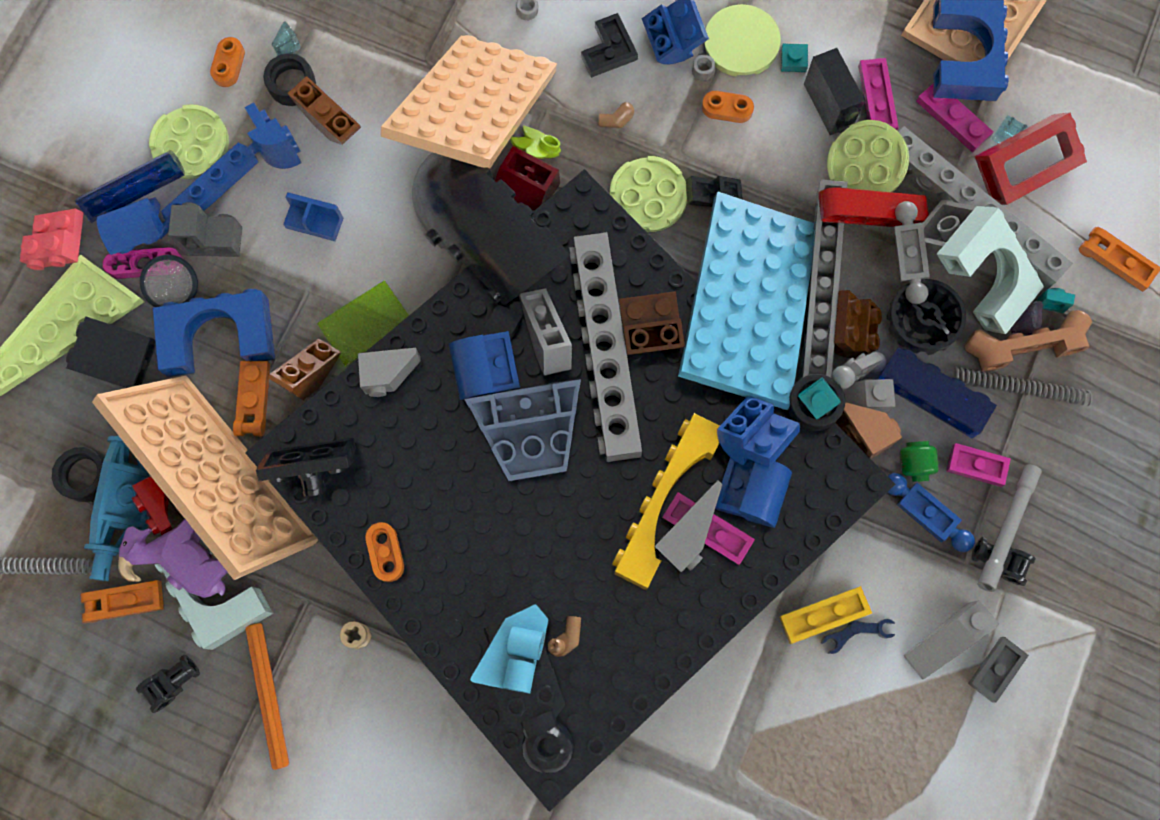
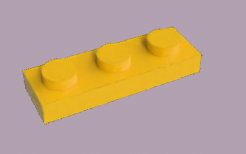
(825, 615)

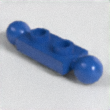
(931, 513)

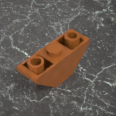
(323, 112)
(307, 369)

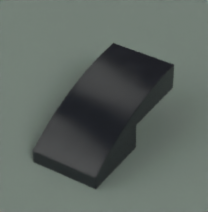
(703, 190)

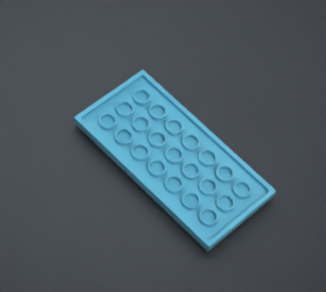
(749, 301)

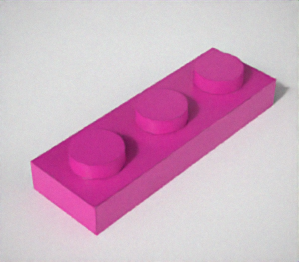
(877, 91)
(956, 119)
(721, 535)

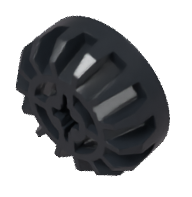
(944, 313)

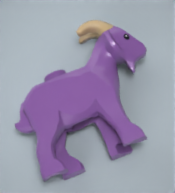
(179, 554)

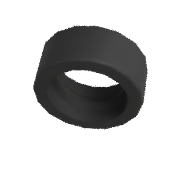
(279, 65)
(809, 423)
(63, 466)

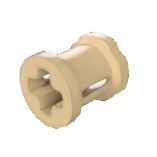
(347, 639)

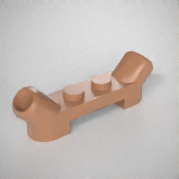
(998, 354)

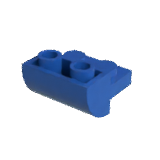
(675, 31)
(273, 141)
(130, 226)
(484, 365)
(756, 432)
(754, 491)

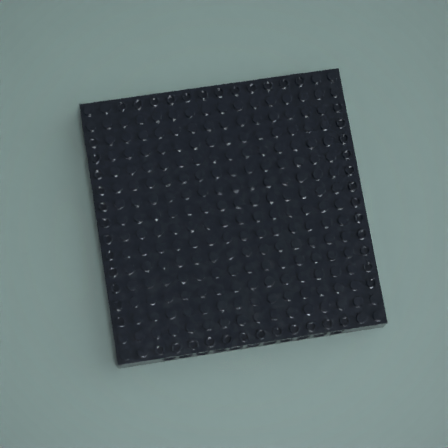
(497, 545)

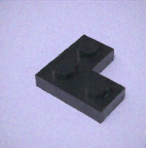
(613, 51)

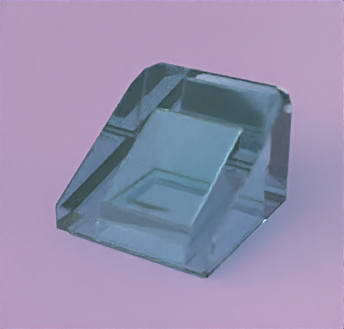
(285, 40)

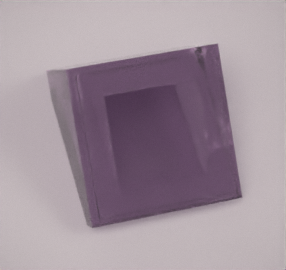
(1030, 319)

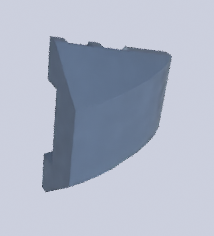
(529, 427)

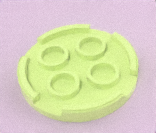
(742, 40)
(193, 135)
(869, 157)
(650, 192)

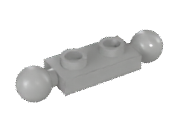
(911, 252)
(859, 368)

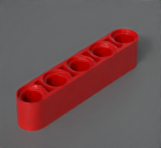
(867, 206)

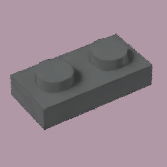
(998, 669)

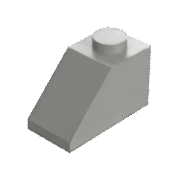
(385, 370)
(872, 394)

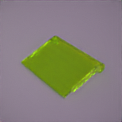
(363, 322)

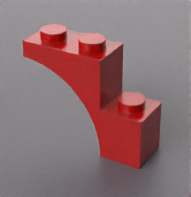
(155, 503)

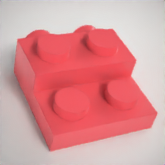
(53, 240)

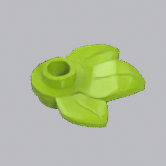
(537, 143)

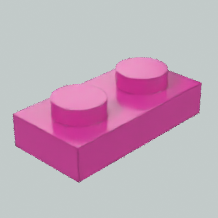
(978, 465)

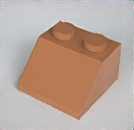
(869, 429)

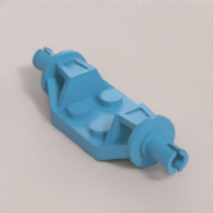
(114, 506)

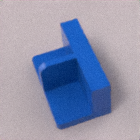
(313, 217)

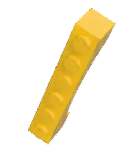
(639, 560)

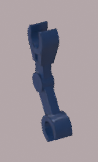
(855, 628)

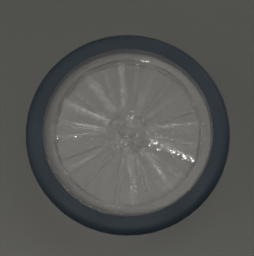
(168, 280)

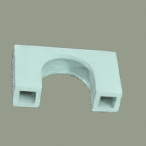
(1015, 280)
(221, 622)

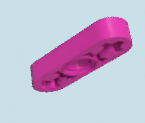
(132, 258)

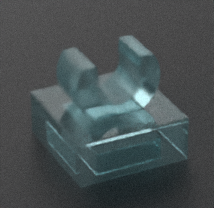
(1008, 128)

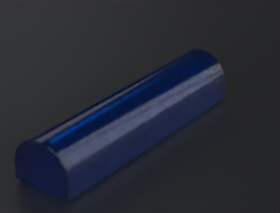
(131, 185)

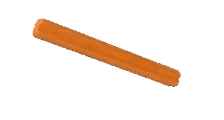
(267, 696)

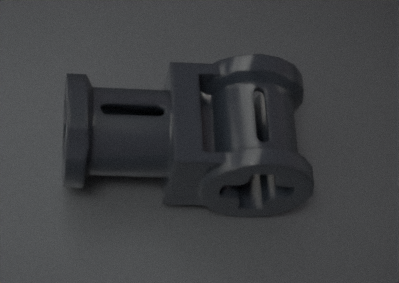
(1015, 565)
(166, 684)

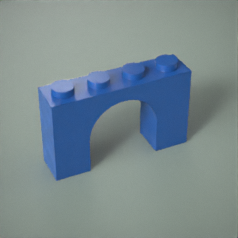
(981, 78)
(178, 323)

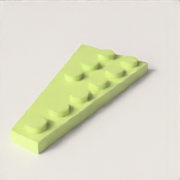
(53, 323)

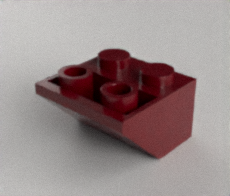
(528, 178)

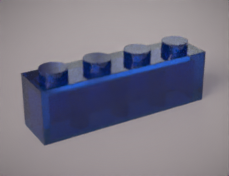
(937, 393)

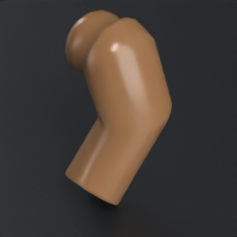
(618, 118)
(568, 640)

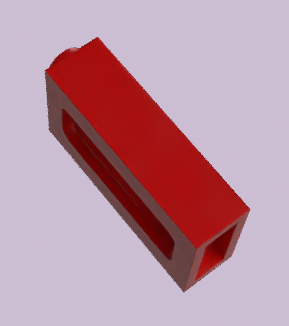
(992, 160)

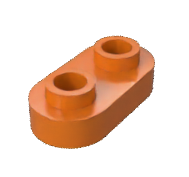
(229, 60)
(727, 108)
(383, 553)

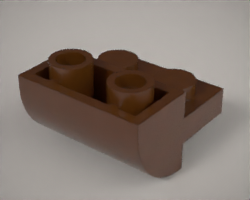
(651, 323)
(856, 326)

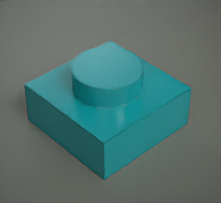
(794, 57)
(1056, 300)
(819, 398)

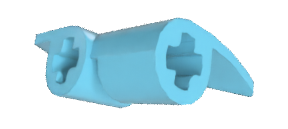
(514, 652)

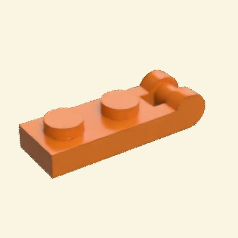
(1120, 258)
(252, 398)
(122, 601)

